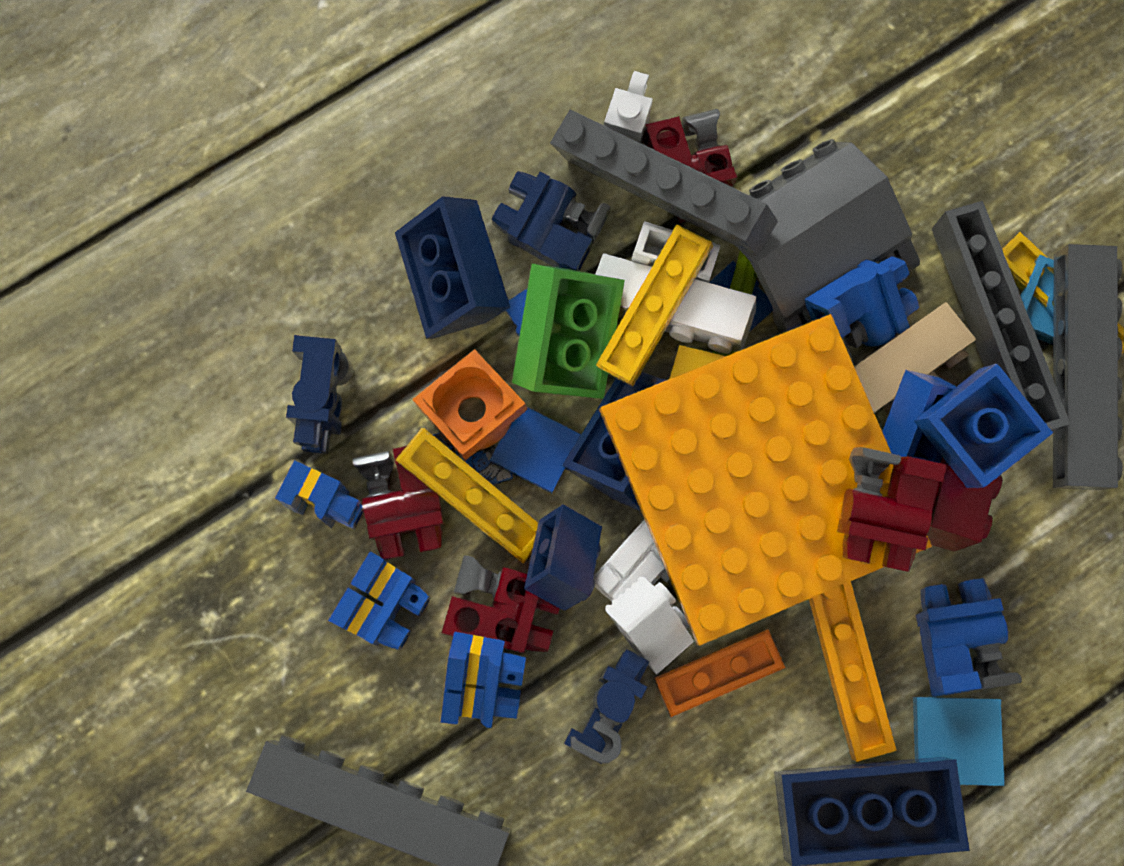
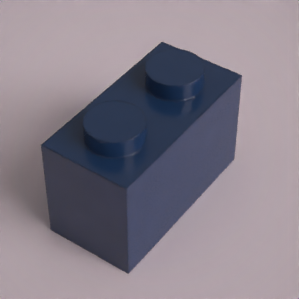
(564, 558)

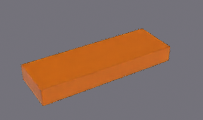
(719, 673)

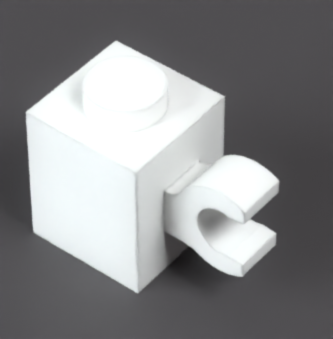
(630, 109)

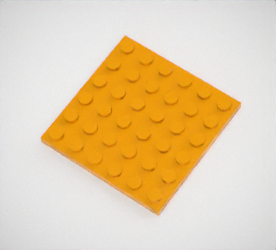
(750, 475)

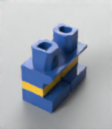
(327, 495)
(374, 621)
(473, 679)

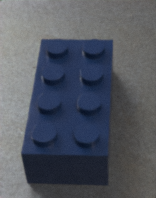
(871, 811)

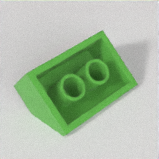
(566, 330)

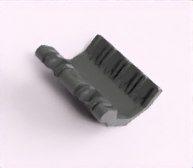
(830, 219)

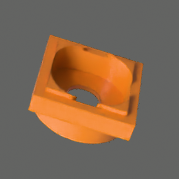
(470, 379)

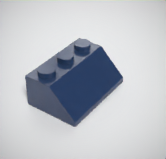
(451, 267)
(594, 453)

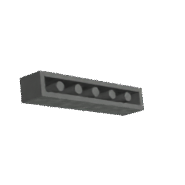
(665, 182)
(996, 308)
(1087, 366)
(376, 808)

